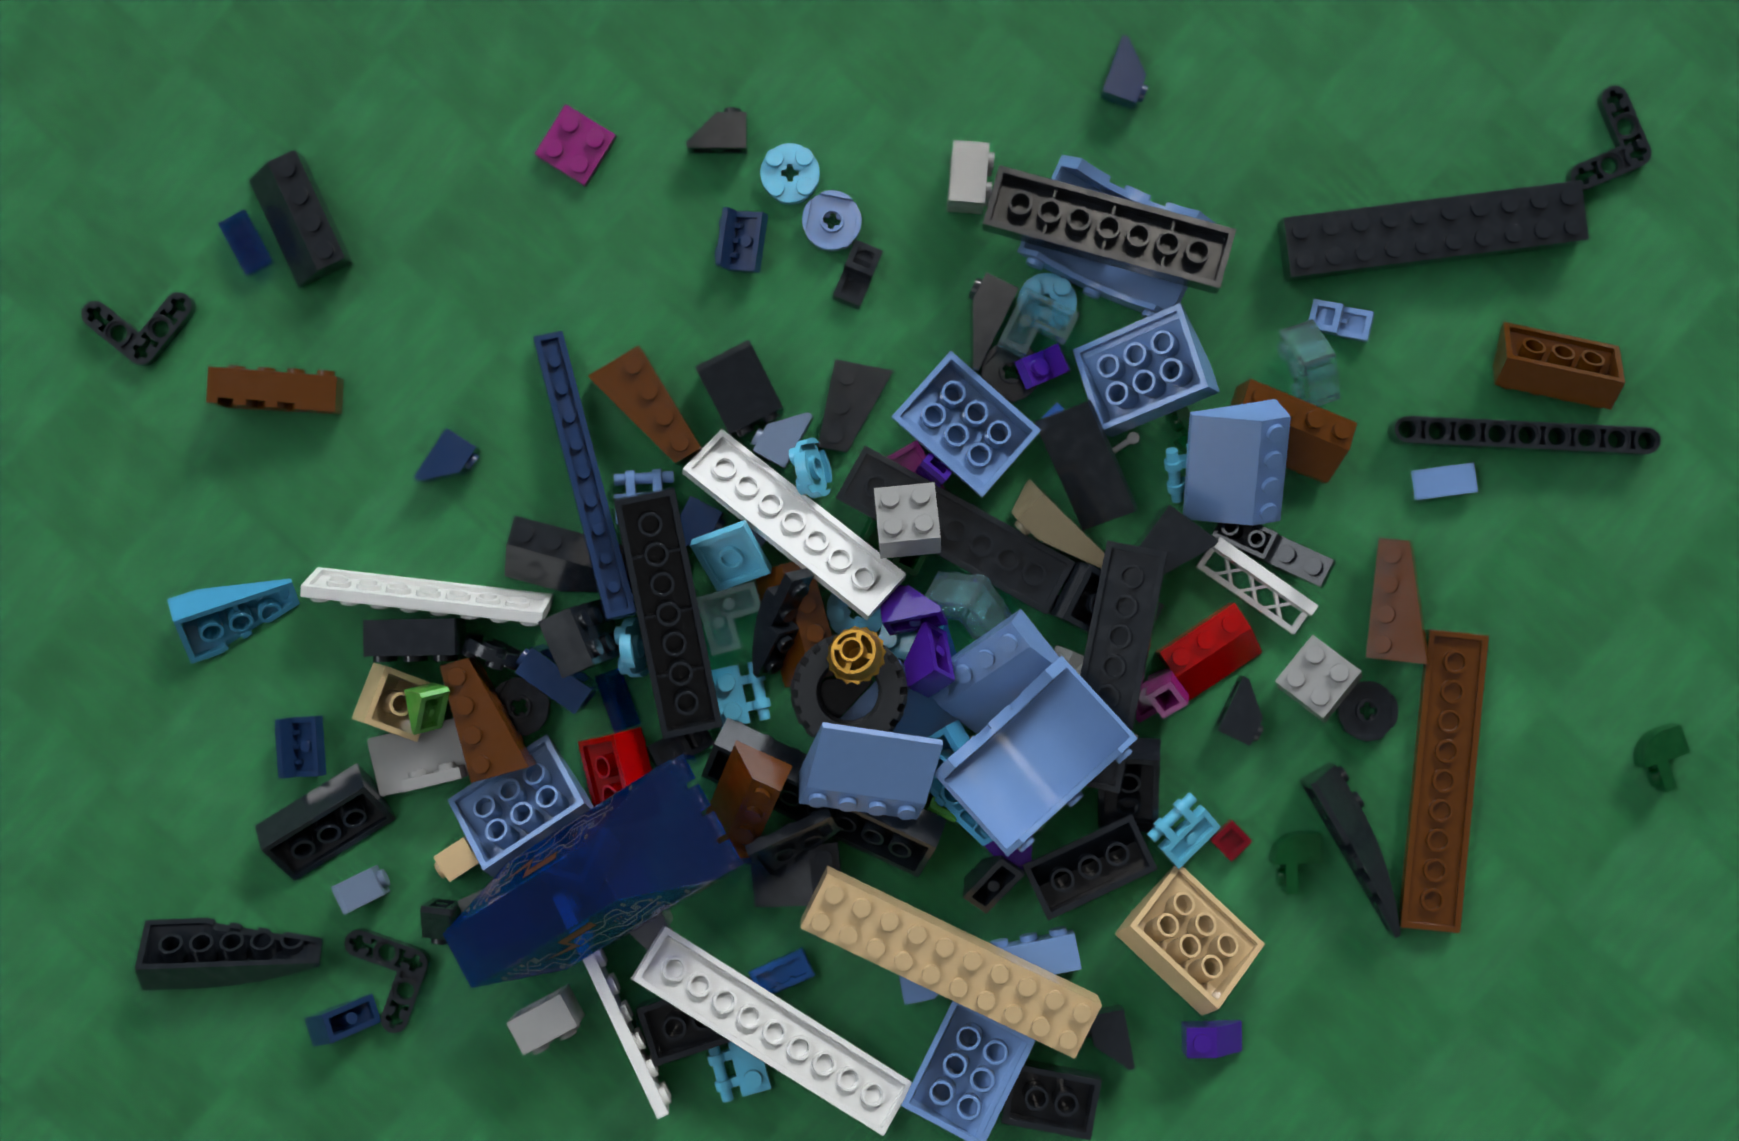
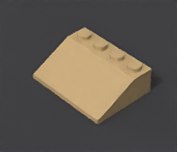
(1190, 940)

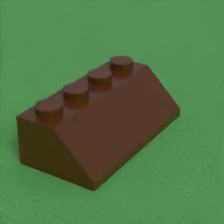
(1558, 366)
(1316, 435)
(810, 619)
(747, 794)

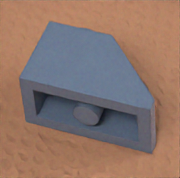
(780, 436)
(361, 889)

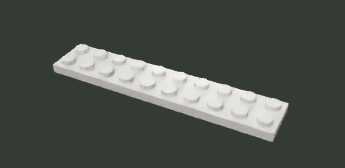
(771, 1030)

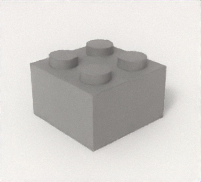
(968, 177)
(907, 520)
(1318, 679)
(545, 1020)

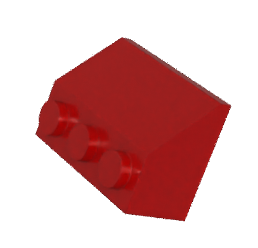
(1210, 650)
(613, 762)

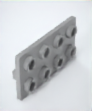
(412, 765)

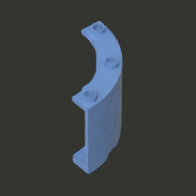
(1097, 279)
(1035, 756)

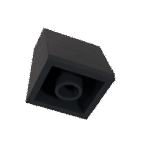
(740, 389)
(1175, 534)

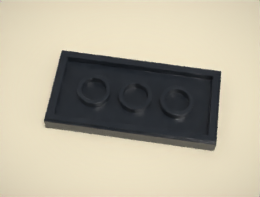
(1086, 465)

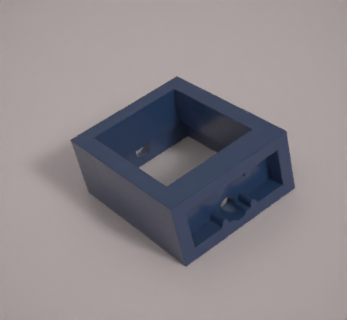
(541, 671)

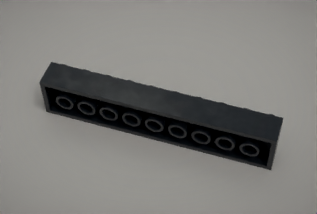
(1432, 231)

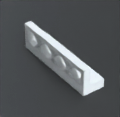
(1264, 577)

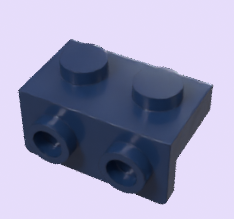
(741, 240)
(300, 747)

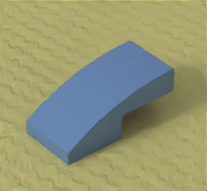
(1342, 321)
(1444, 481)

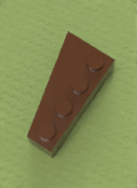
(275, 391)
(643, 397)
(1396, 606)
(482, 722)

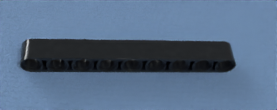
(1537, 431)

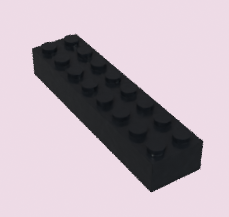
(1108, 229)
(668, 612)
(887, 838)

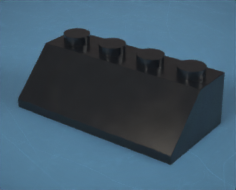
(300, 218)
(324, 822)
(1089, 867)

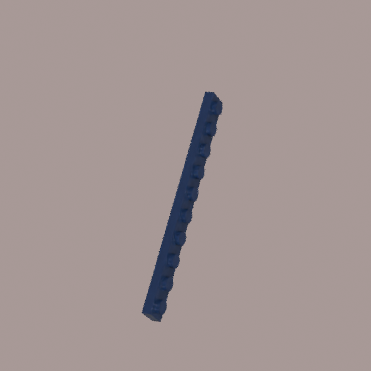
(584, 476)

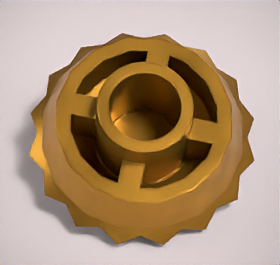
(856, 655)

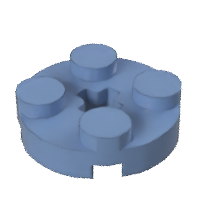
(821, 207)

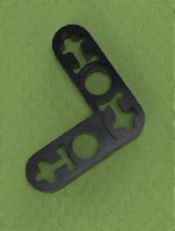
(1621, 153)
(137, 338)
(404, 973)

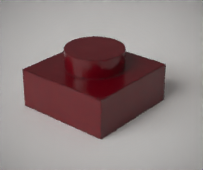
(1230, 840)

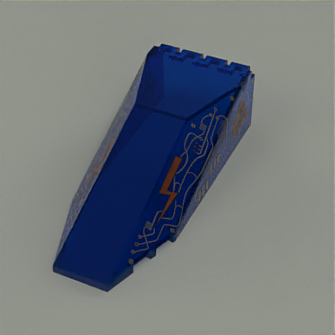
(595, 880)

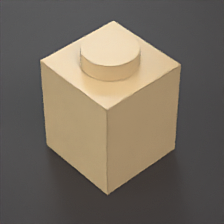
(455, 860)

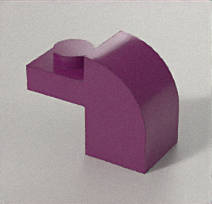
(1162, 695)

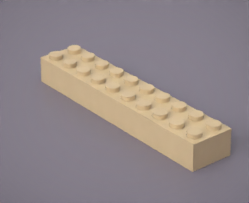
(950, 962)

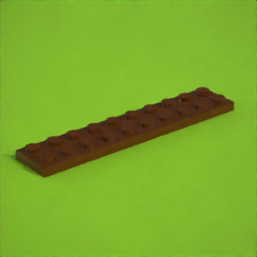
(1443, 781)

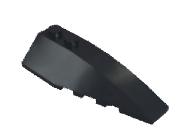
(550, 557)
(1354, 837)
(212, 954)

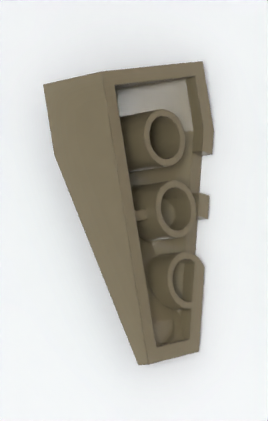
(1050, 525)

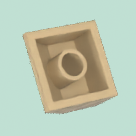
(384, 701)

